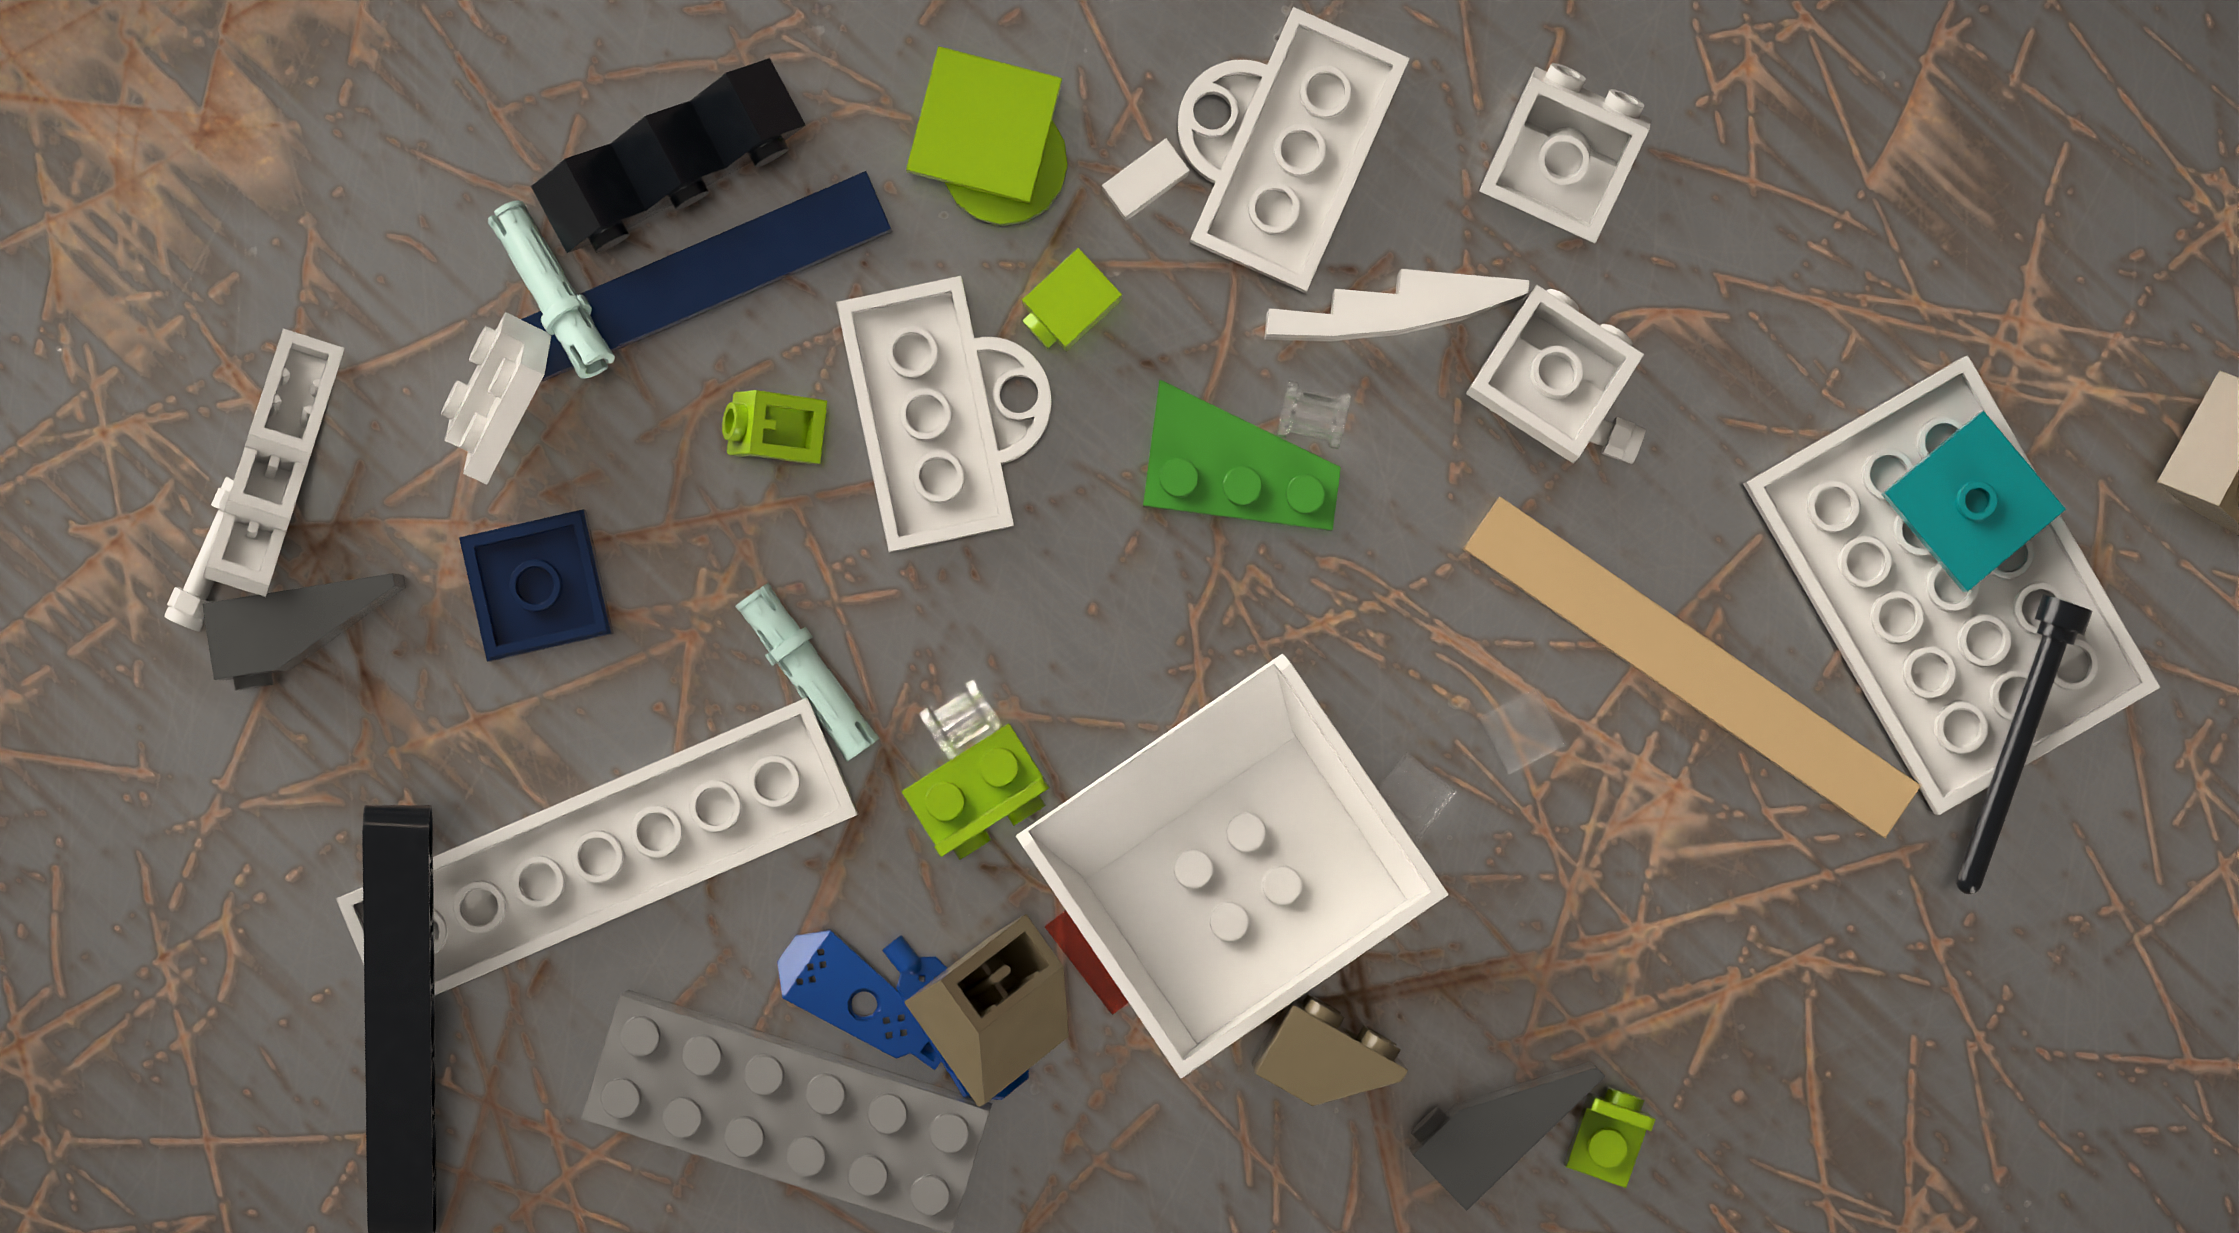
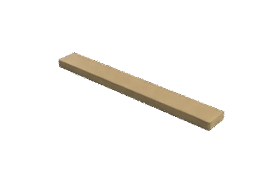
(1691, 667)

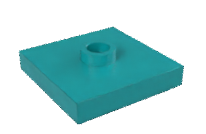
(1973, 501)

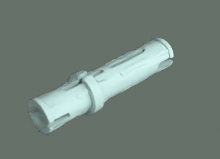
(562, 309)
(800, 662)

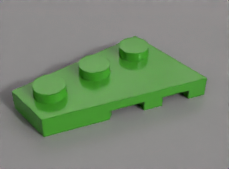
(1232, 469)

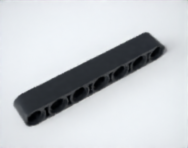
(399, 1018)

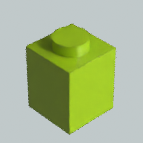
(1069, 302)

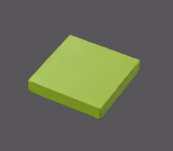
(984, 125)

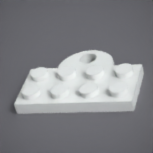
(1288, 146)
(937, 411)

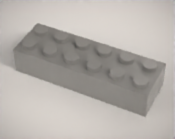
(786, 1111)

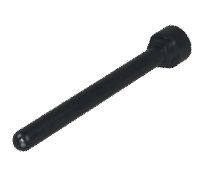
(2058, 626)

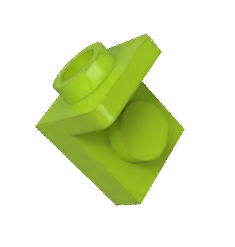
(775, 426)
(1609, 1136)

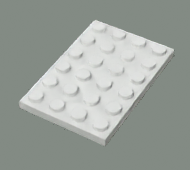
(1929, 657)

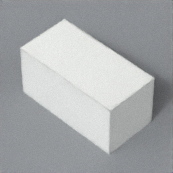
(1145, 179)

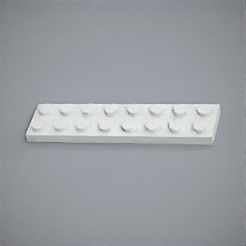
(628, 843)

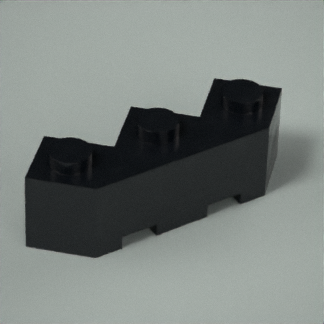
(669, 158)

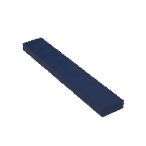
(729, 266)

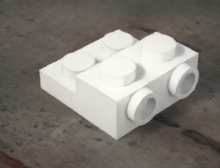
(1567, 151)
(1555, 372)
(498, 393)

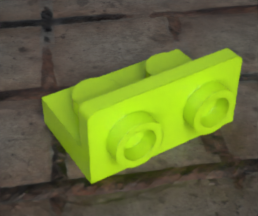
(976, 791)

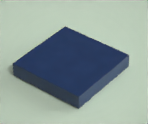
(536, 585)

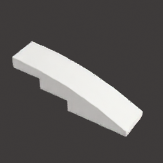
(1420, 303)
(273, 462)

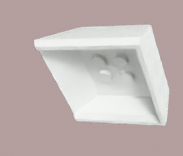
(1232, 865)

